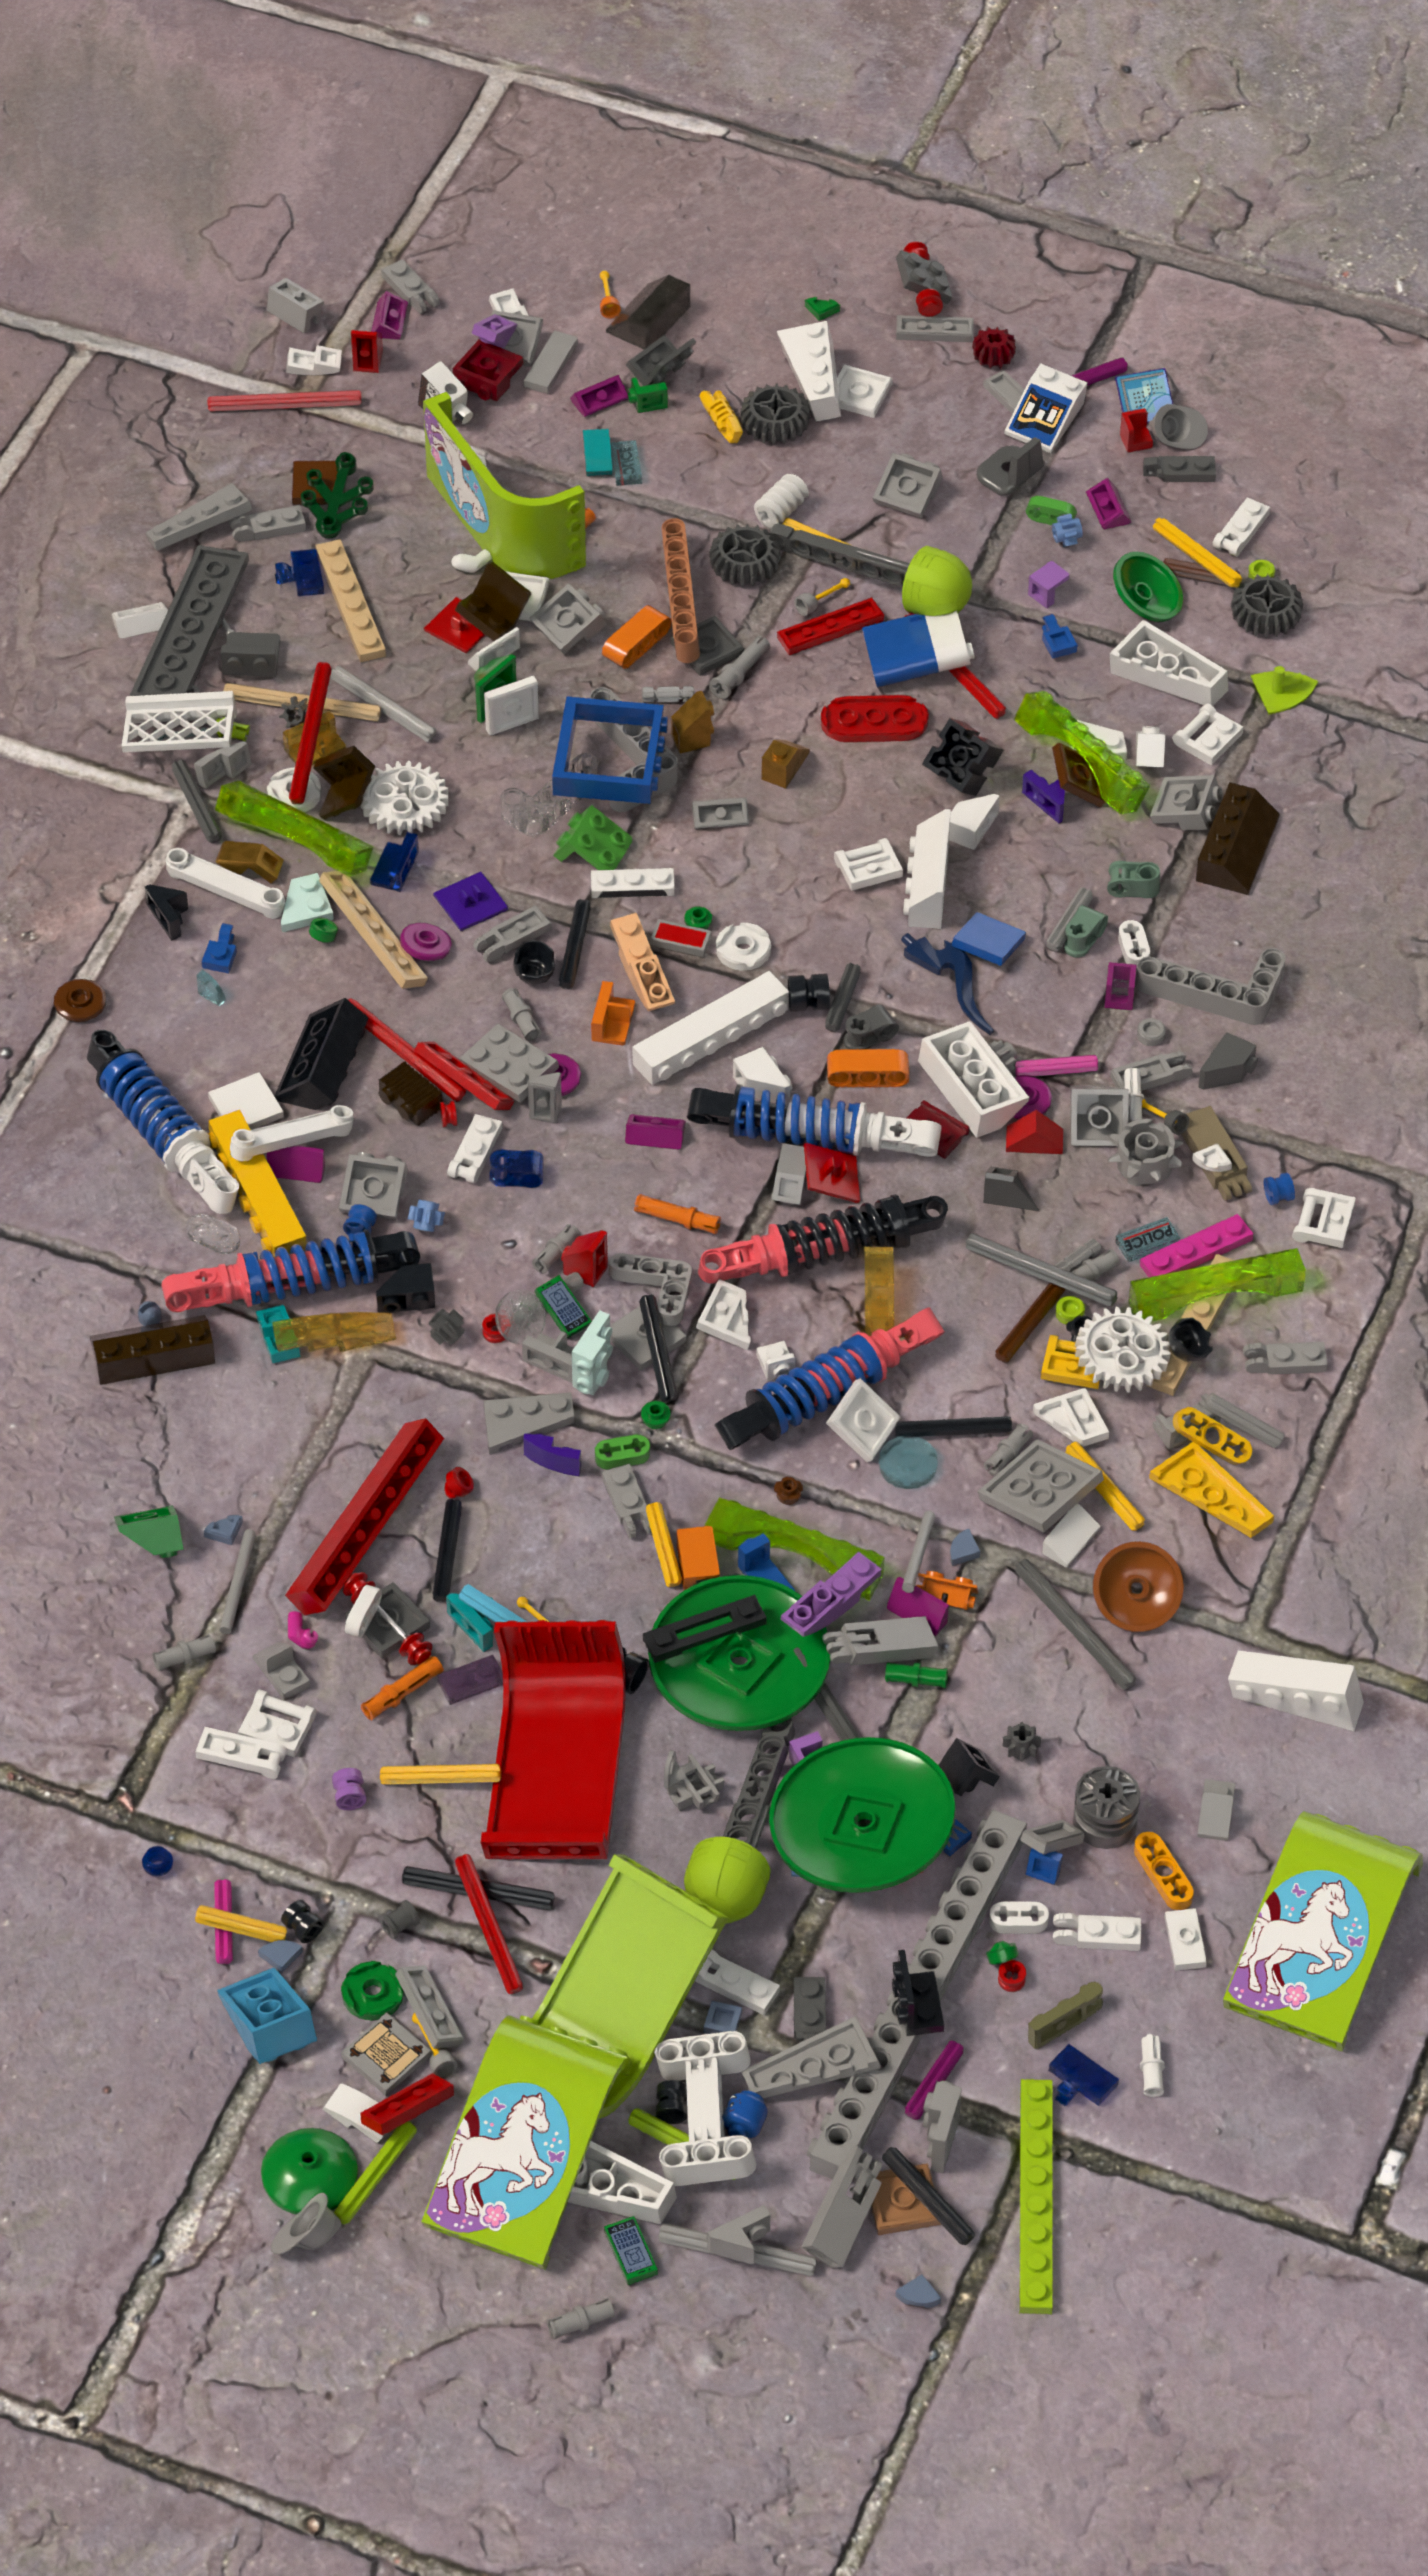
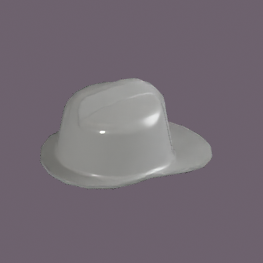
(1179, 427)
(309, 2228)

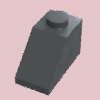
(1228, 1062)

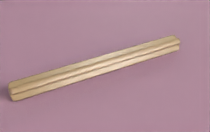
(276, 698)

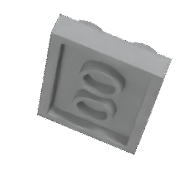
(508, 1061)

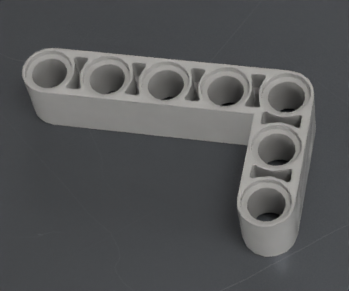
(635, 743)
(1214, 993)

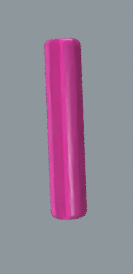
(1056, 1066)
(223, 1938)

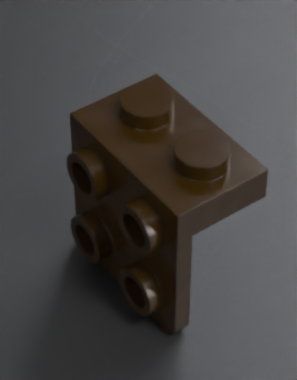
(349, 775)

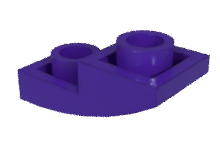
(542, 1451)

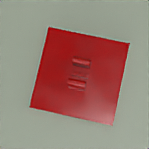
(454, 628)
(831, 1173)

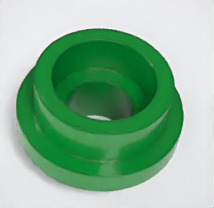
(698, 917)
(655, 1421)

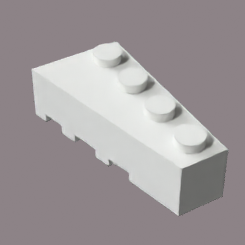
(813, 364)

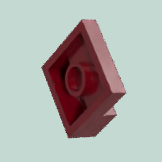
(487, 370)

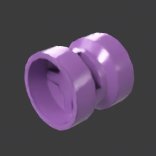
(349, 1790)

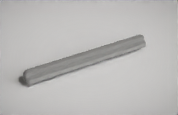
(387, 705)
(764, 2255)

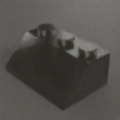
(652, 312)

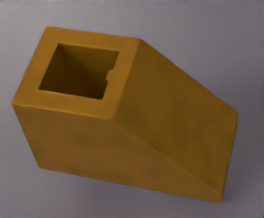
(692, 724)

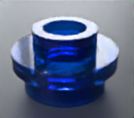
(156, 1854)

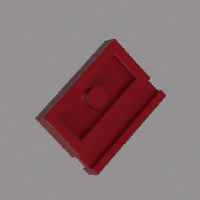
(951, 1131)

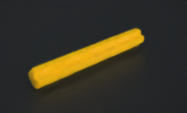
(1110, 1491)
(440, 1774)

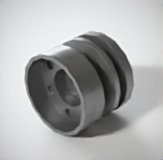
(1106, 1807)

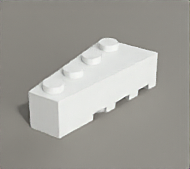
(1168, 665)
(1299, 1687)
(621, 2187)

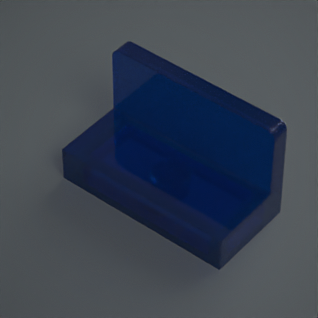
(396, 863)

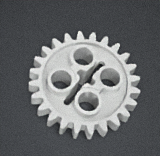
(405, 798)
(1122, 1349)

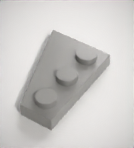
(512, 1417)

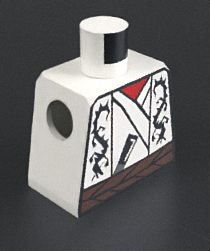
(440, 380)

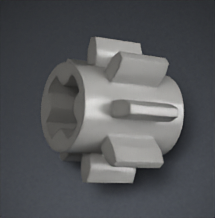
(1005, 1053)

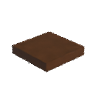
(300, 484)
(1076, 774)

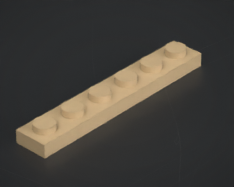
(350, 601)
(373, 929)
(1203, 1311)

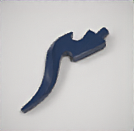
(935, 960)

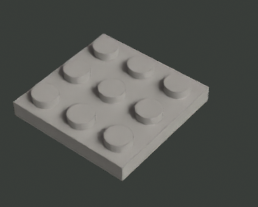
(1040, 1485)

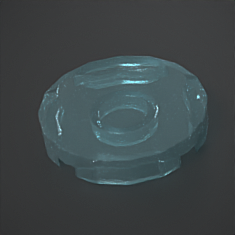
(908, 1462)

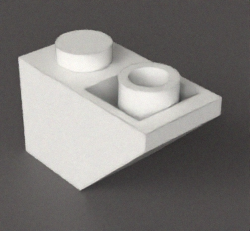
(1150, 747)
(761, 1073)

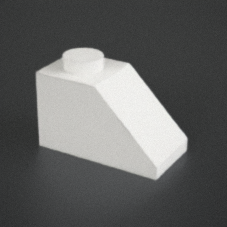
(972, 819)

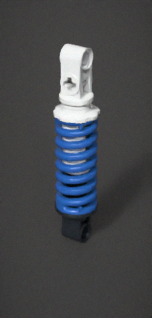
(161, 1120)
(847, 1128)

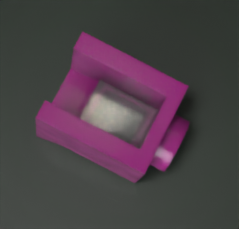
(1120, 986)

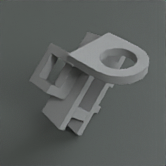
(690, 1788)

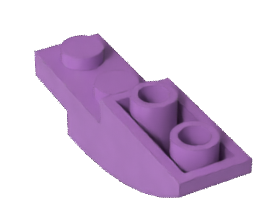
(832, 1598)

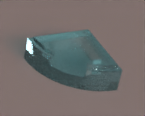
(209, 988)

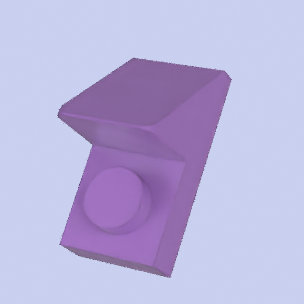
(495, 330)

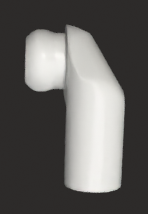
(470, 563)

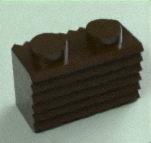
(410, 1093)

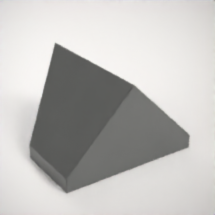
(1006, 1189)

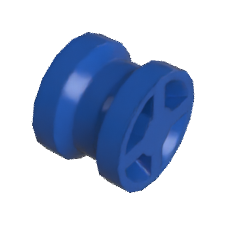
(1279, 1188)
(360, 1218)

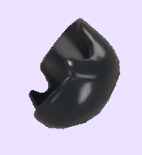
(534, 962)
(1189, 1340)

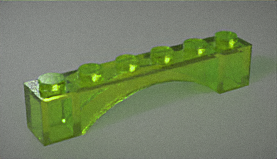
(1117, 782)
(257, 808)
(1269, 1273)
(736, 1523)

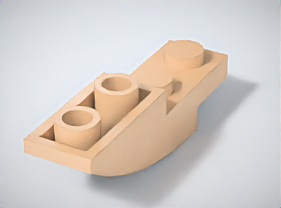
(640, 963)

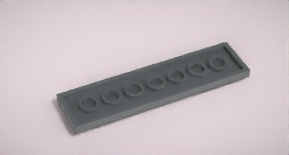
(191, 622)

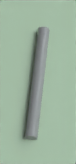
(918, 1551)
(237, 1581)

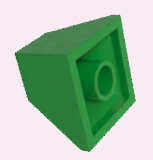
(493, 675)
(153, 1530)

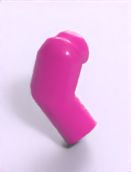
(297, 1634)

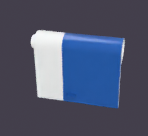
(916, 647)

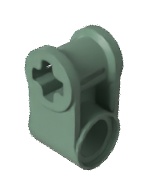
(1136, 880)
(1084, 931)

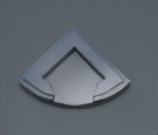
(224, 1529)
(964, 1548)
(280, 1953)
(918, 2293)

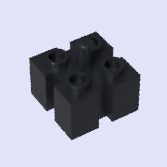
(962, 757)

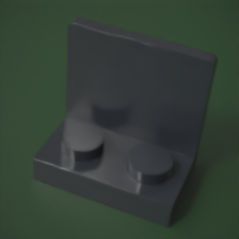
(917, 1999)

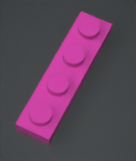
(1198, 1247)

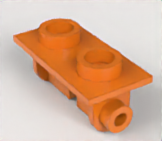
(958, 1591)

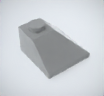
(1097, 1114)

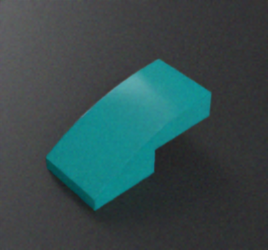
(597, 452)
(265, 1319)

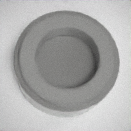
(1151, 1032)

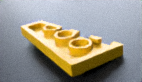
(1210, 1487)

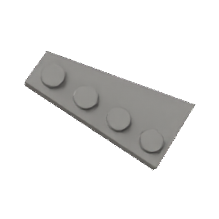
(207, 513)
(820, 2059)

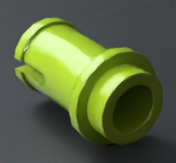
(239, 731)

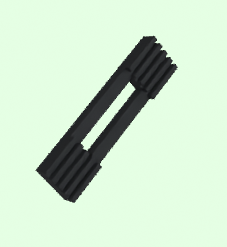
(664, 1643)

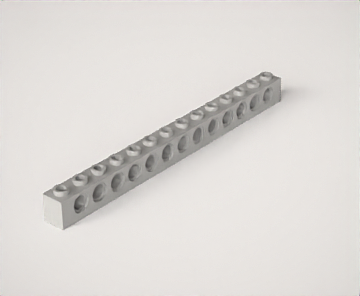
(997, 1831)

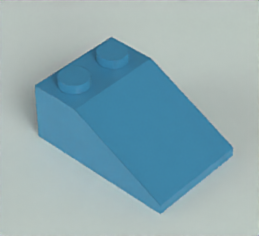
(268, 2015)

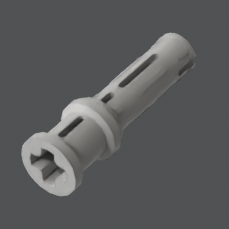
(733, 673)

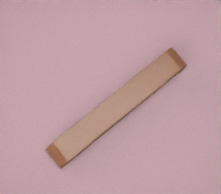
(680, 590)

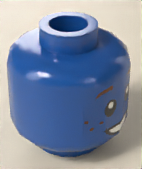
(745, 2114)

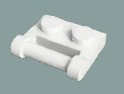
(1213, 740)
(868, 864)
(1333, 1220)
(274, 1729)

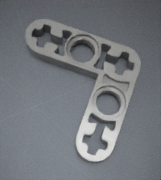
(622, 1269)

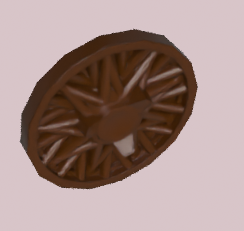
(80, 1000)

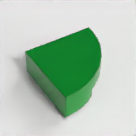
(822, 308)

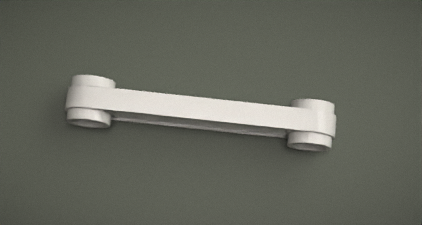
(225, 883)
(290, 1133)

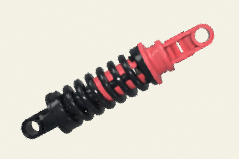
(825, 1236)

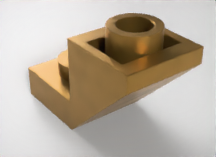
(243, 855)

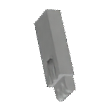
(897, 1639)
(839, 2215)

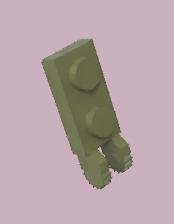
(1065, 2015)

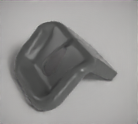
(1023, 465)

